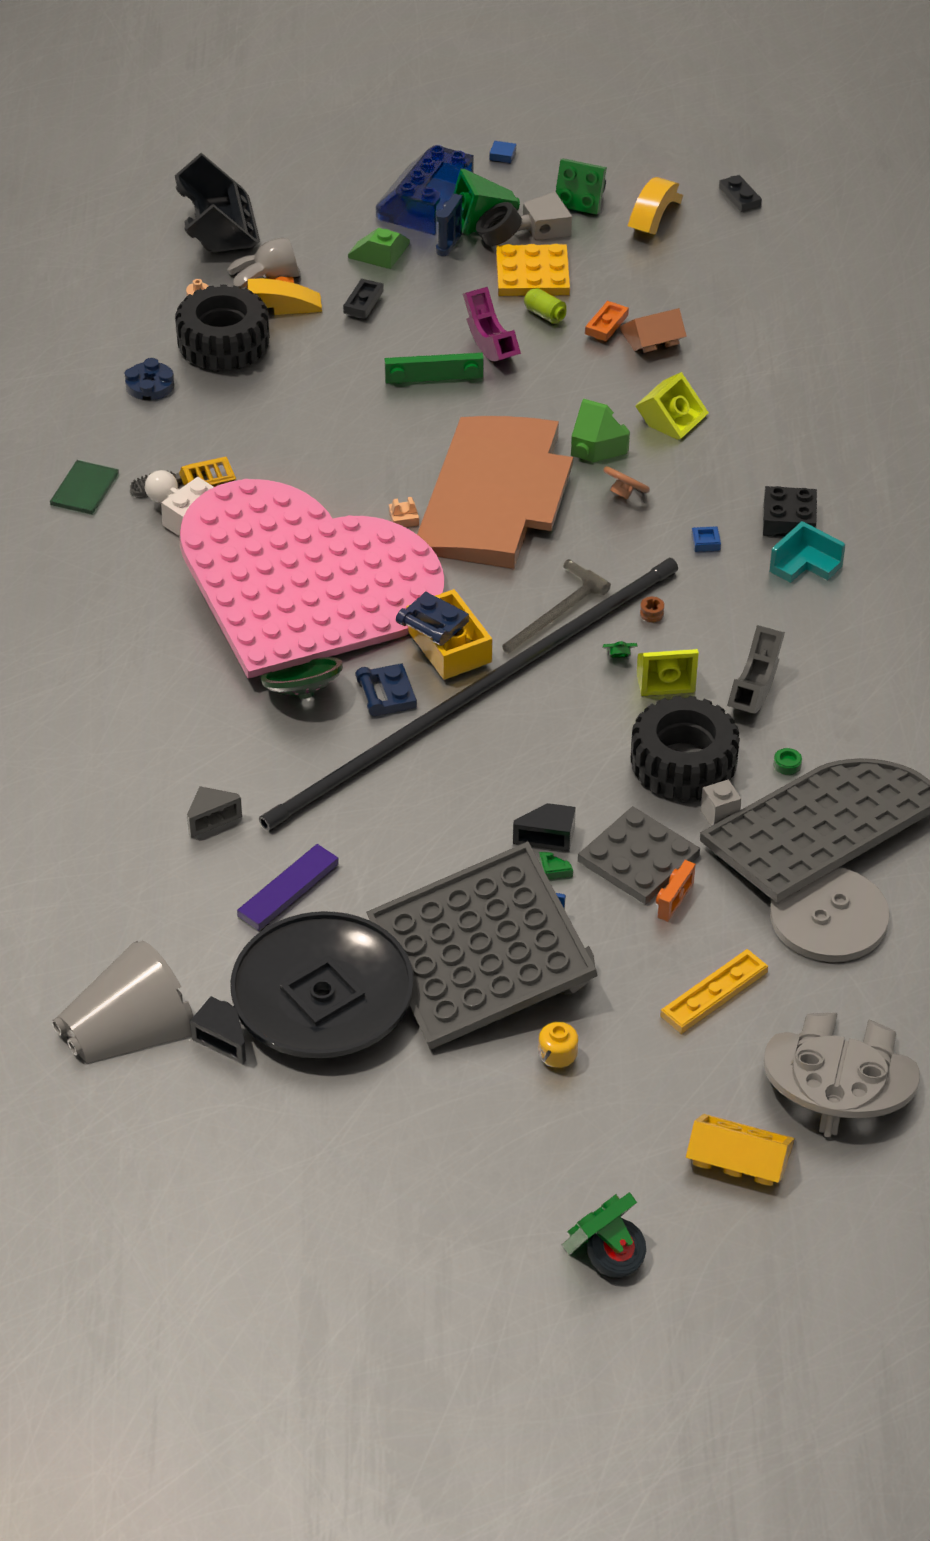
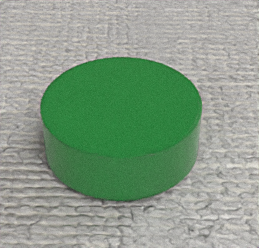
(787, 761)

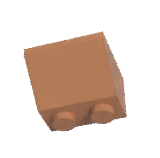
(654, 330)

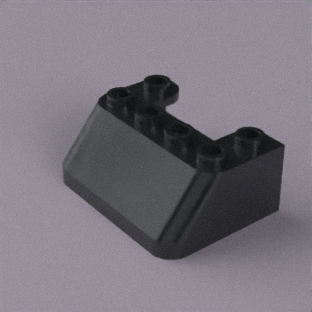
(221, 207)

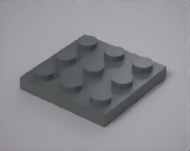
(637, 854)

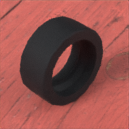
(498, 224)

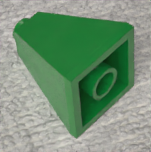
(478, 197)

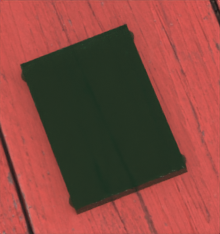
(84, 487)

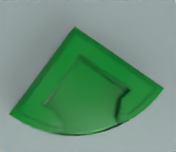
(554, 866)

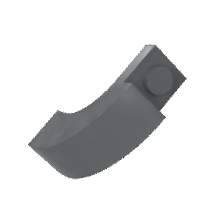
(758, 674)

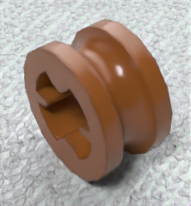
(652, 615)

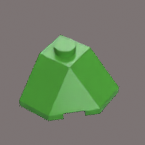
(380, 248)
(598, 434)

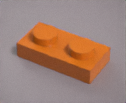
(606, 321)
(679, 885)

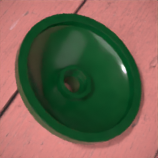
(303, 678)

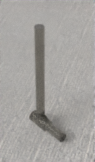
(590, 583)

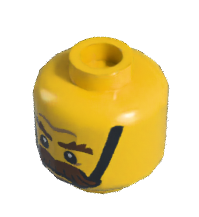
(558, 1044)

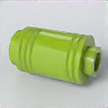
(545, 305)

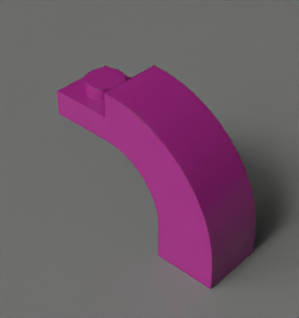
(485, 328)

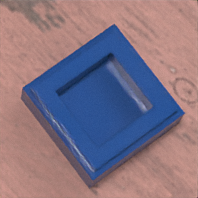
(502, 151)
(706, 539)

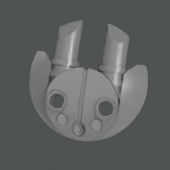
(839, 1074)

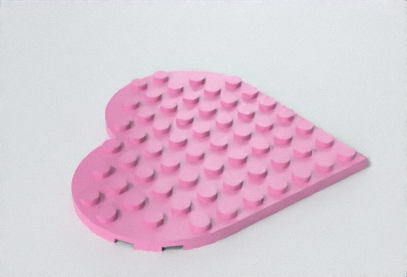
(295, 579)

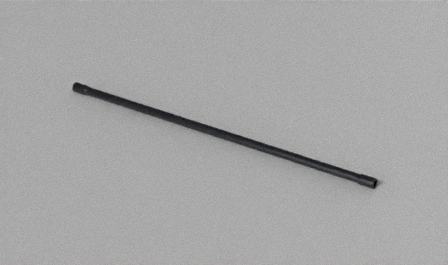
(283, 811)

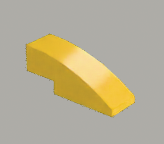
(286, 296)

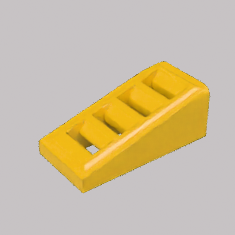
(187, 471)

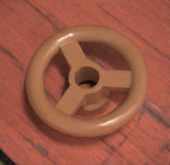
(624, 484)

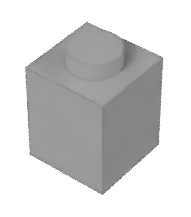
(719, 801)

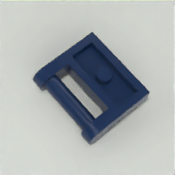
(449, 225)
(433, 618)
(394, 686)

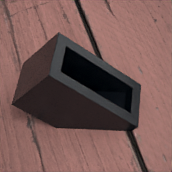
(546, 827)
(219, 1029)

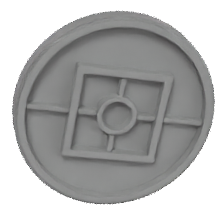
(832, 917)

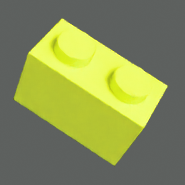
(672, 407)
(667, 672)

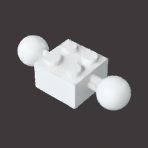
(163, 488)

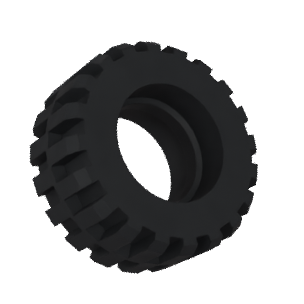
(222, 327)
(684, 722)

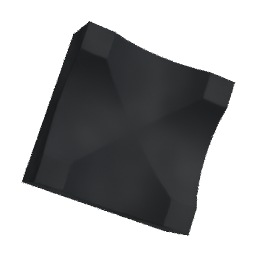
(787, 508)

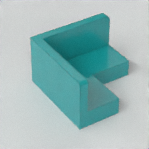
(806, 550)

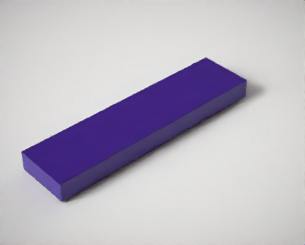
(287, 887)

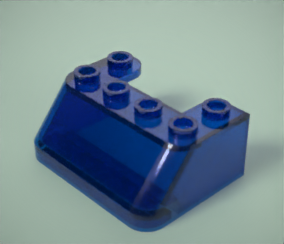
(410, 201)

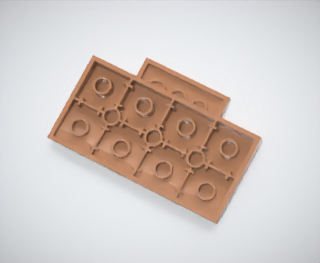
(495, 487)

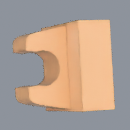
(404, 513)

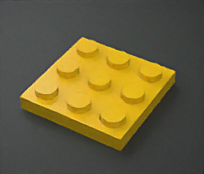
(532, 267)

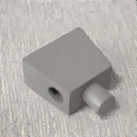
(546, 217)

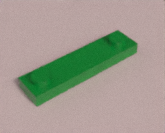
(434, 368)

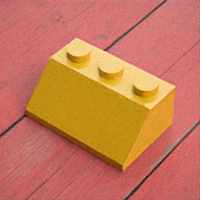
(739, 1149)

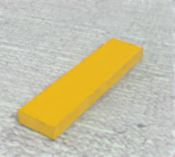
(714, 991)

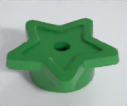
(619, 649)

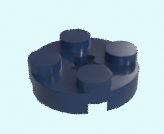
(140, 377)

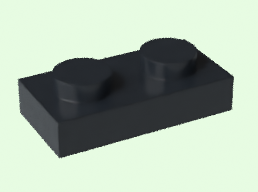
(740, 193)
(363, 298)

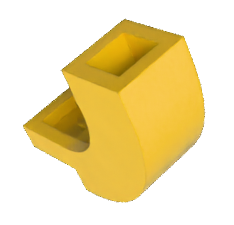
(652, 203)

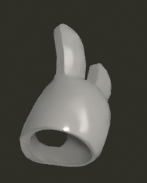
(271, 260)

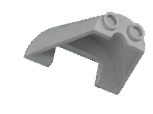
(126, 1008)

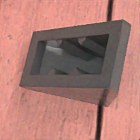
(212, 809)

